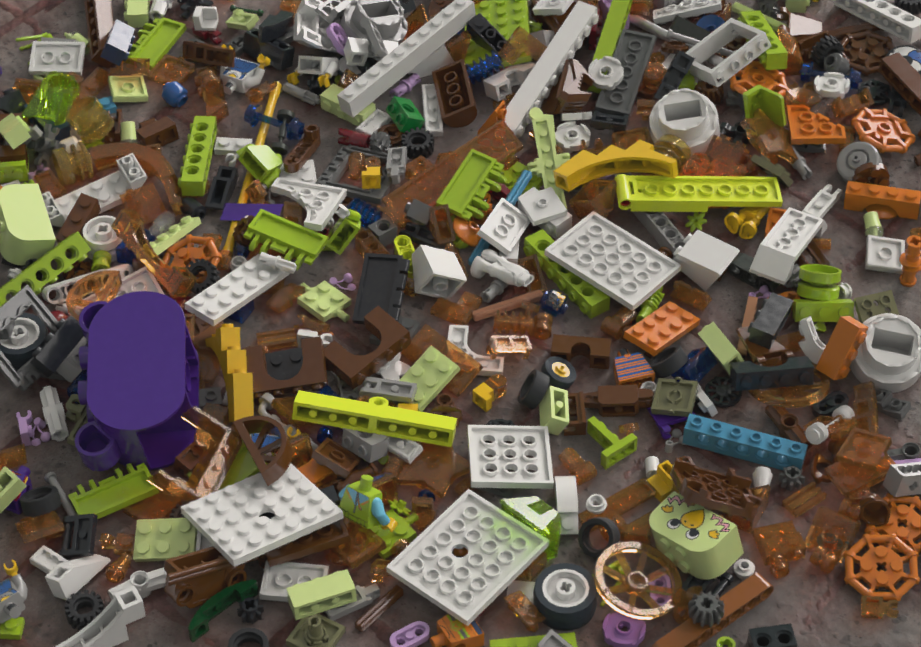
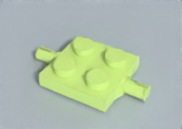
(324, 301)

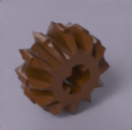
(713, 93)
(241, 228)

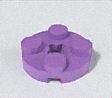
(618, 638)

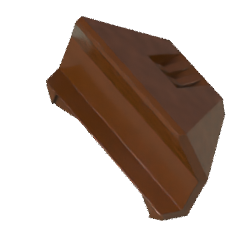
(570, 91)

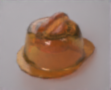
(653, 75)

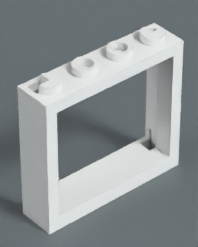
(716, 40)

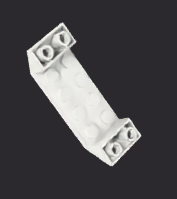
(105, 190)
(785, 244)

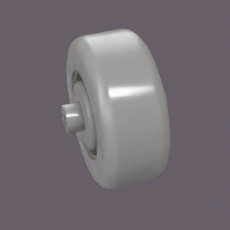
(854, 156)

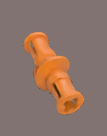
(911, 261)

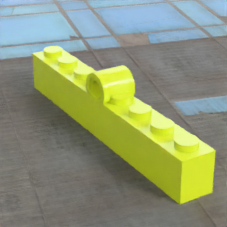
(374, 418)

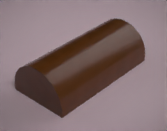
(455, 94)

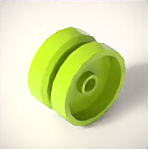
(819, 282)

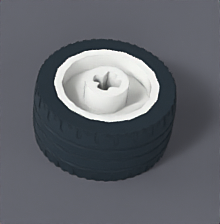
(25, 338)
(565, 596)

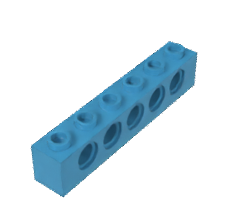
(743, 443)

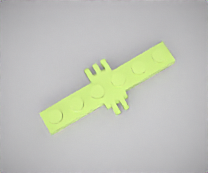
(548, 158)

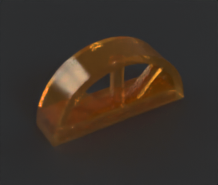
(107, 280)

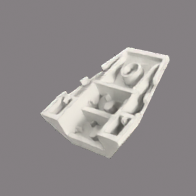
(311, 27)

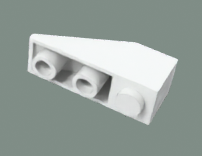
(74, 574)

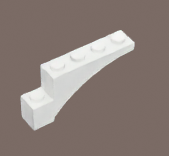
(110, 625)

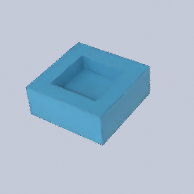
(108, 104)

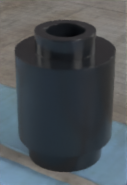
(193, 208)

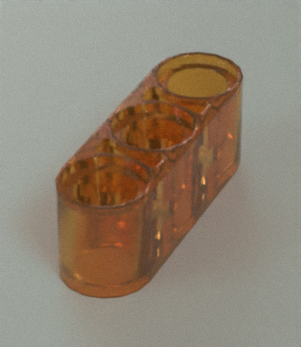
(367, 243)

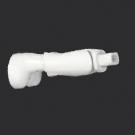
(500, 268)

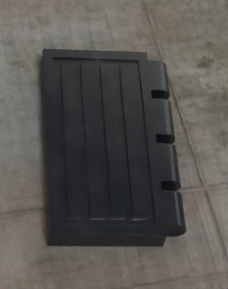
(381, 285)

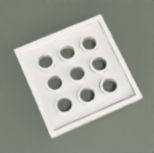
(501, 478)

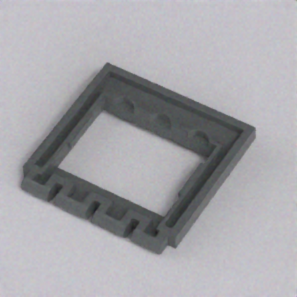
(339, 165)
(8, 314)

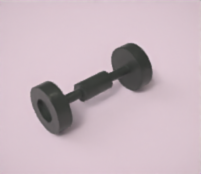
(285, 116)

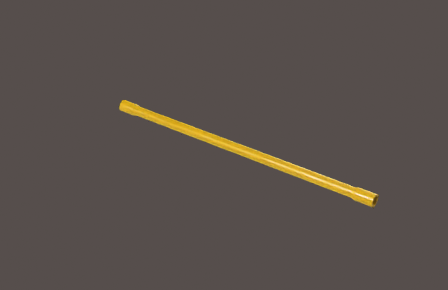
(260, 140)

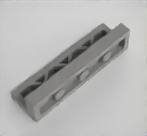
(334, 12)

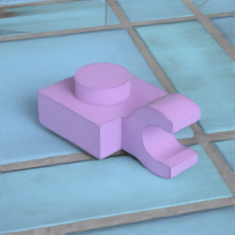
(25, 429)

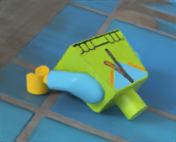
(364, 505)

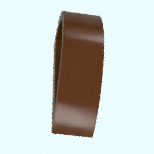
(264, 425)

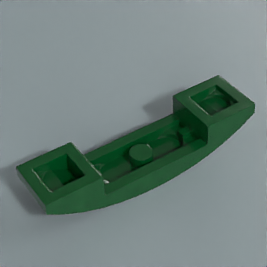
(219, 603)

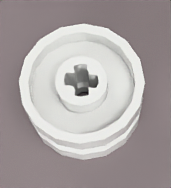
(101, 236)

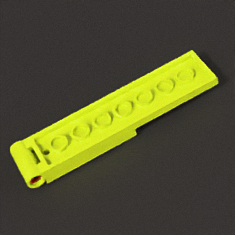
(695, 192)

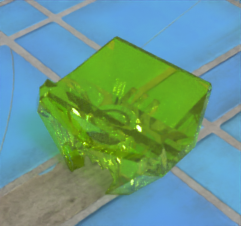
(53, 98)
(537, 516)

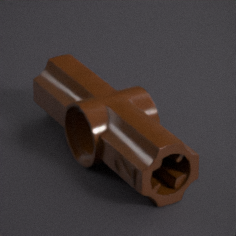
(787, 424)

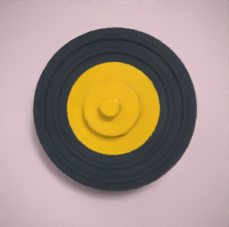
(560, 372)

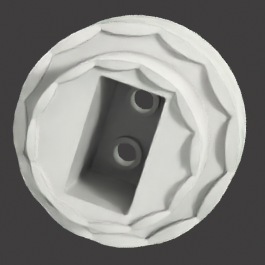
(687, 116)
(889, 353)

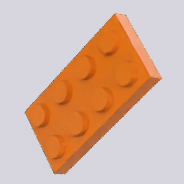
(661, 328)

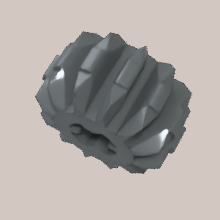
(706, 609)

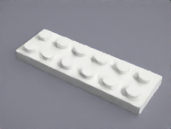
(234, 291)

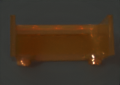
(219, 452)

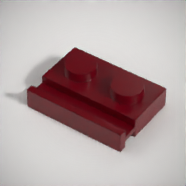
(595, 32)

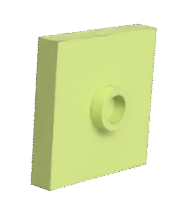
(128, 88)

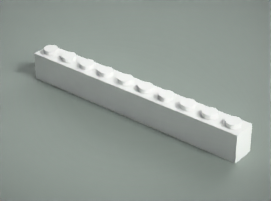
(405, 56)
(550, 66)

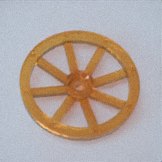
(788, 393)
(636, 582)

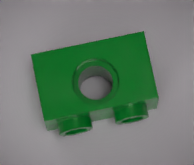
(404, 114)

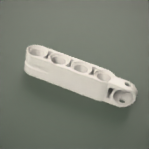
(61, 287)

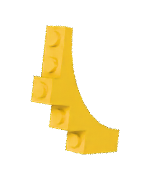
(613, 160)
(234, 368)

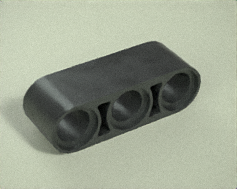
(688, 29)
(740, 269)

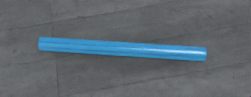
(512, 198)

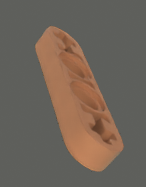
(749, 316)

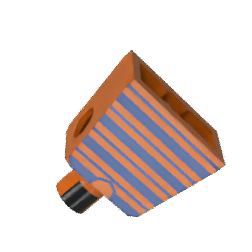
(632, 369)

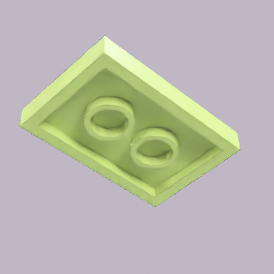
(431, 374)
(163, 539)

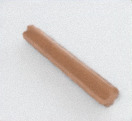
(509, 304)

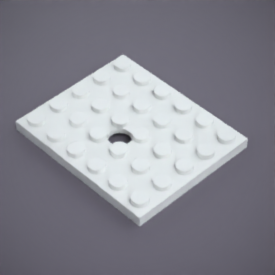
(232, 514)
(466, 585)

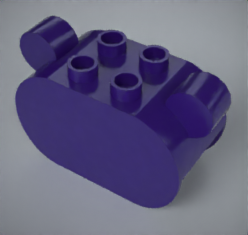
(136, 382)

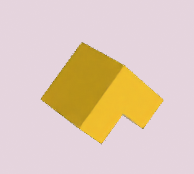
(662, 481)

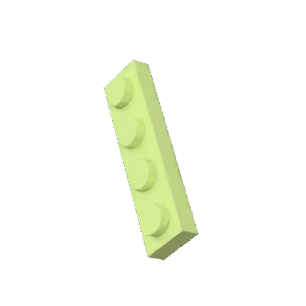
(175, 233)

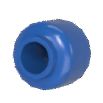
(174, 94)

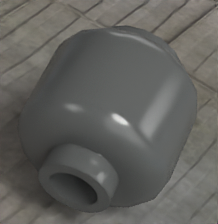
(836, 63)

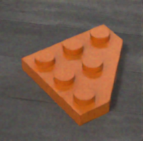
(812, 128)

